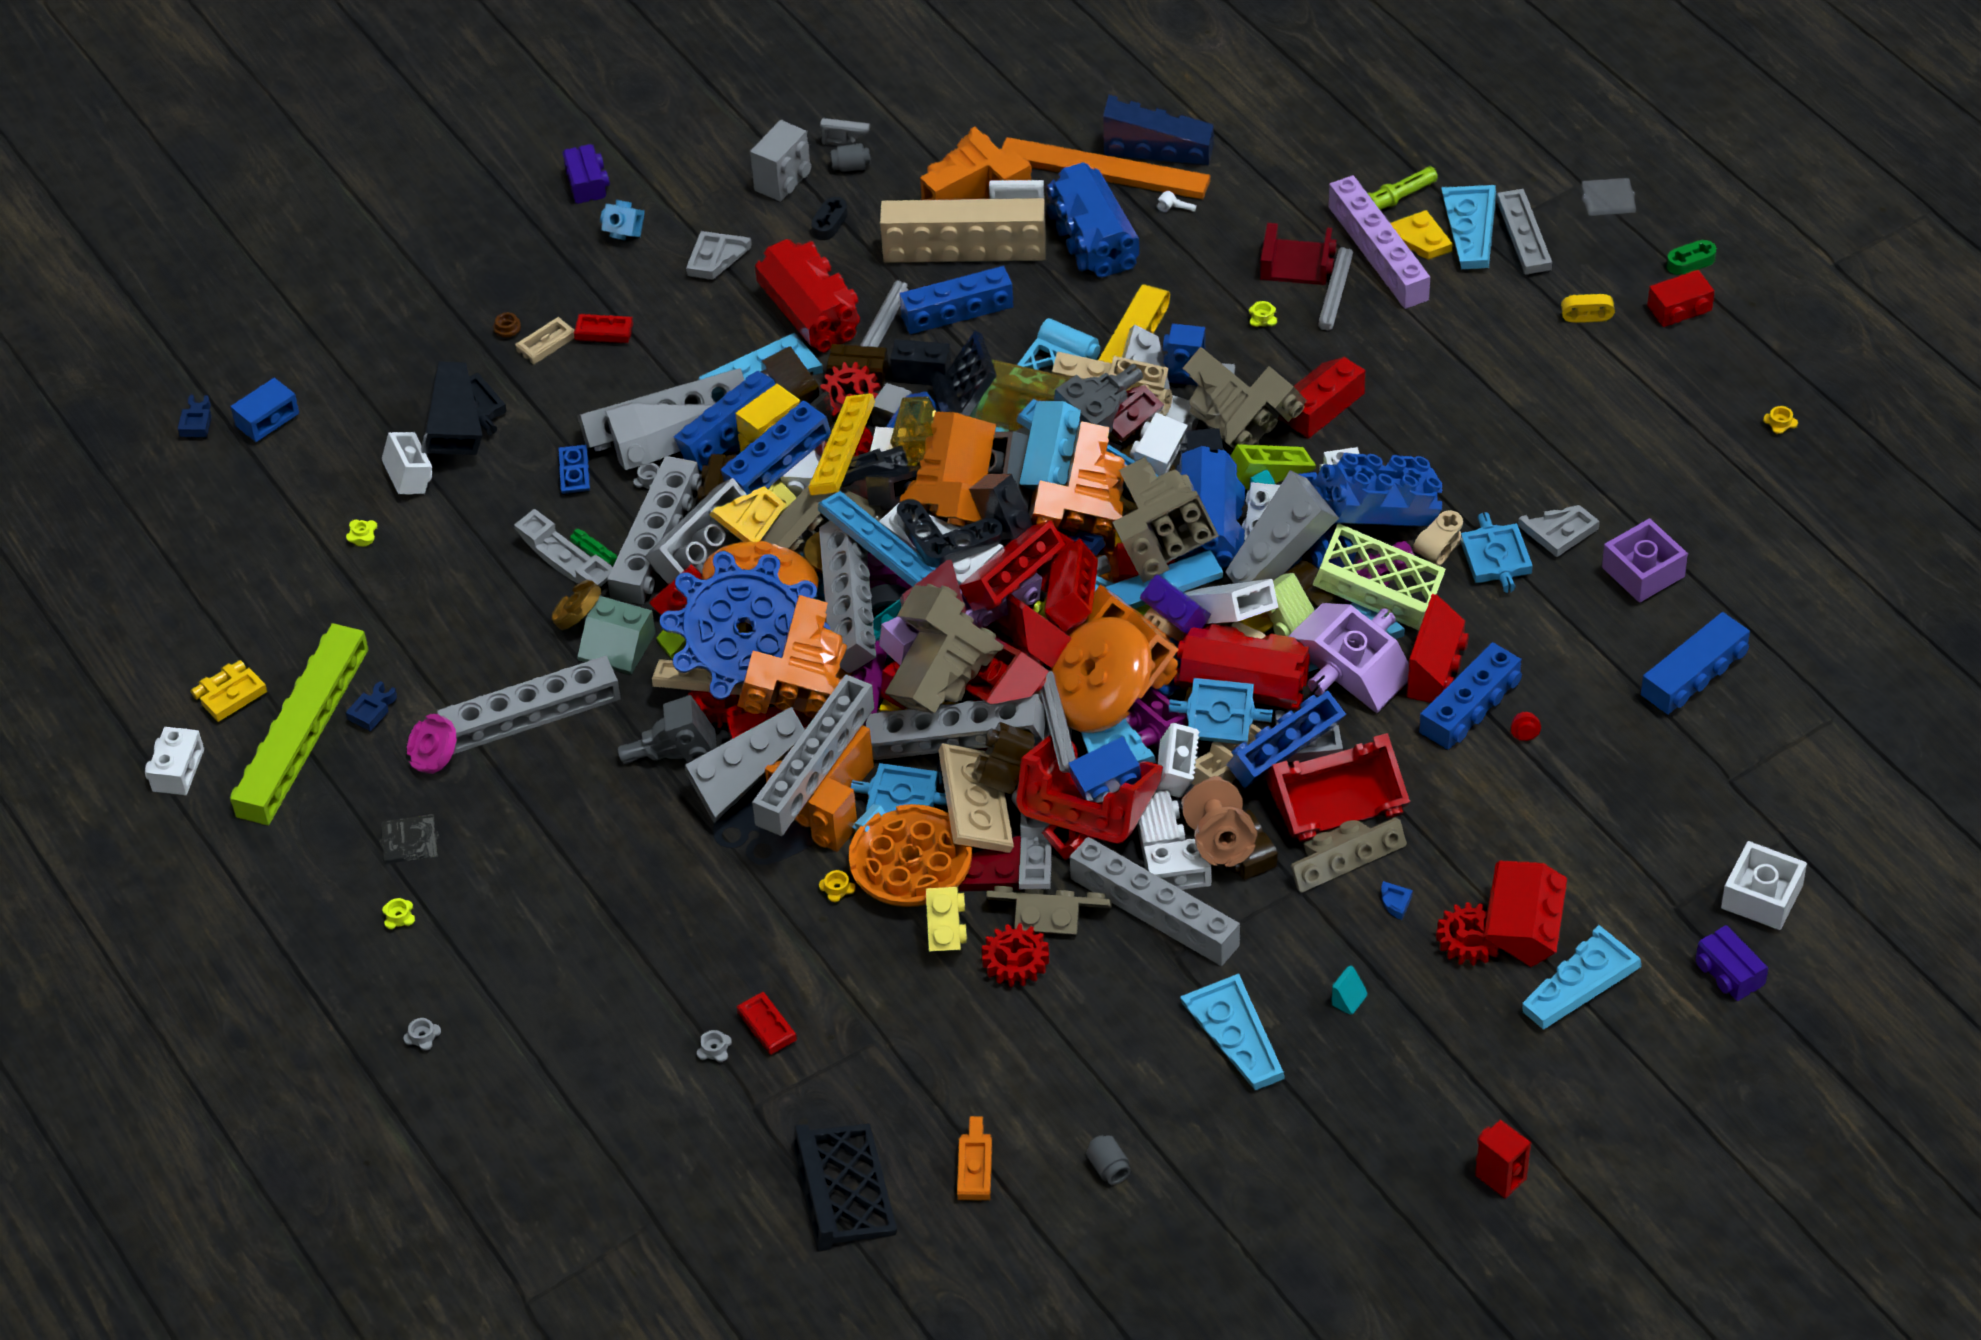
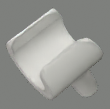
(1168, 200)

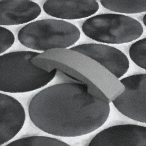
(559, 552)
(1034, 855)

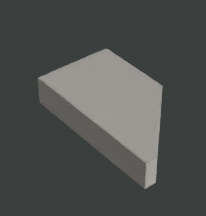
(841, 132)

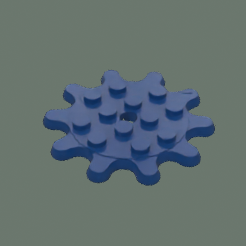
(720, 605)

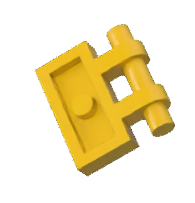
(229, 690)

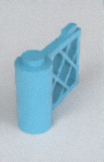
(1059, 337)

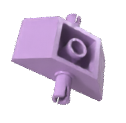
(1354, 653)

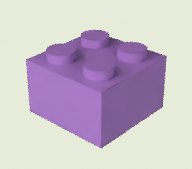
(1644, 560)

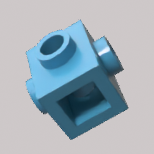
(622, 220)

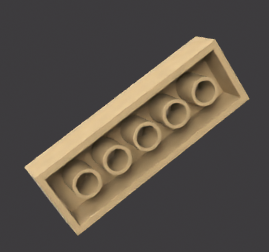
(963, 230)

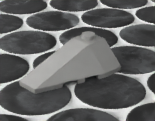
(647, 430)

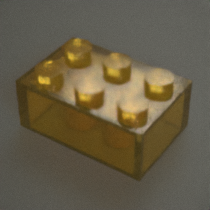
(1013, 391)

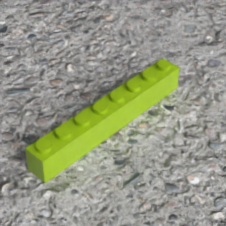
(299, 724)

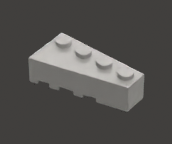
(1283, 532)
(739, 764)

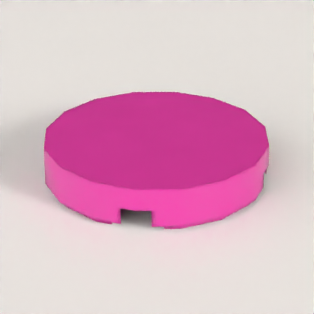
(431, 743)

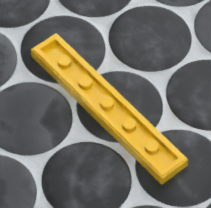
(841, 444)

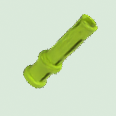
(1390, 194)

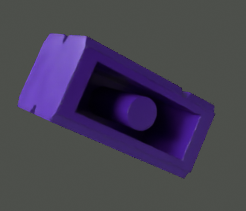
(585, 173)
(1174, 604)
(1731, 963)

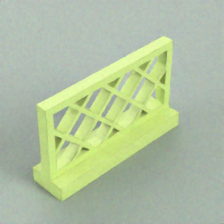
(1372, 592)

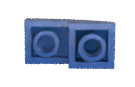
(574, 469)

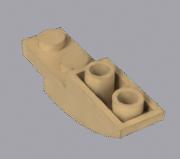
(1070, 365)

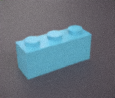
(1050, 443)

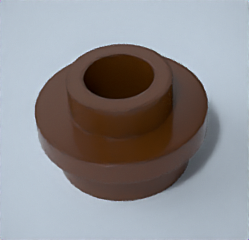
(506, 325)

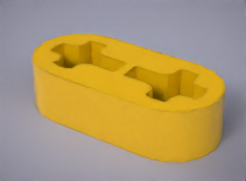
(1588, 308)

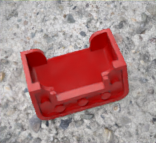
(1338, 788)
(1054, 798)

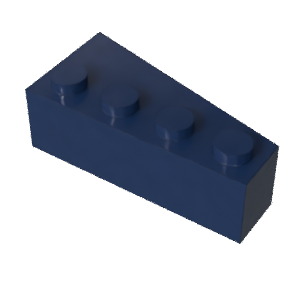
(1155, 134)

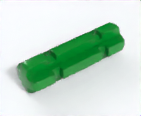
(592, 546)

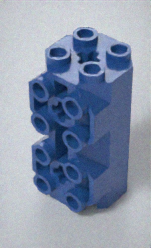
(1093, 220)
(1375, 494)
(1222, 496)

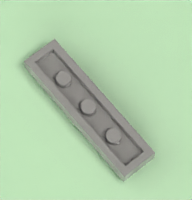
(1524, 231)

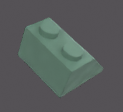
(617, 632)

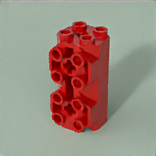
(807, 295)
(1273, 664)

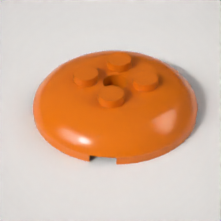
(747, 555)
(1102, 673)
(913, 836)

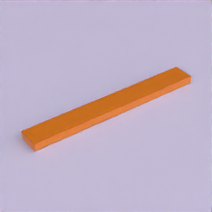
(1112, 168)

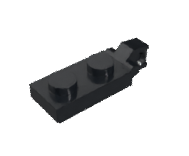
(873, 463)

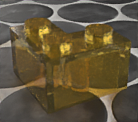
(913, 426)

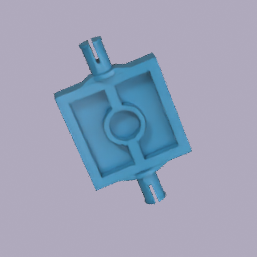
(1496, 552)
(1221, 710)
(901, 786)

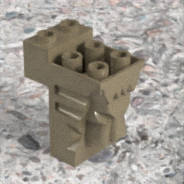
(1236, 408)
(1167, 522)
(943, 653)

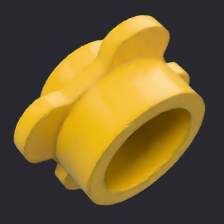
(1780, 419)
(834, 879)

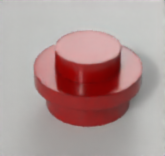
(1525, 726)

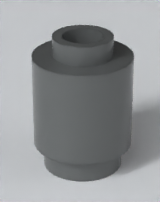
(850, 158)
(1108, 1159)

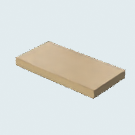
(975, 810)

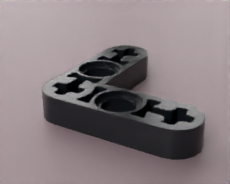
(945, 543)

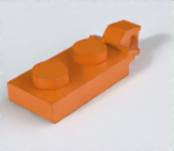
(975, 1163)

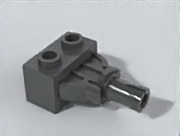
(1099, 396)
(679, 735)

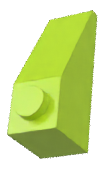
(1275, 459)

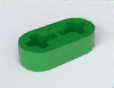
(1691, 257)

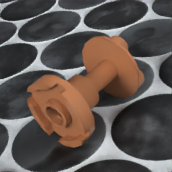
(1220, 825)

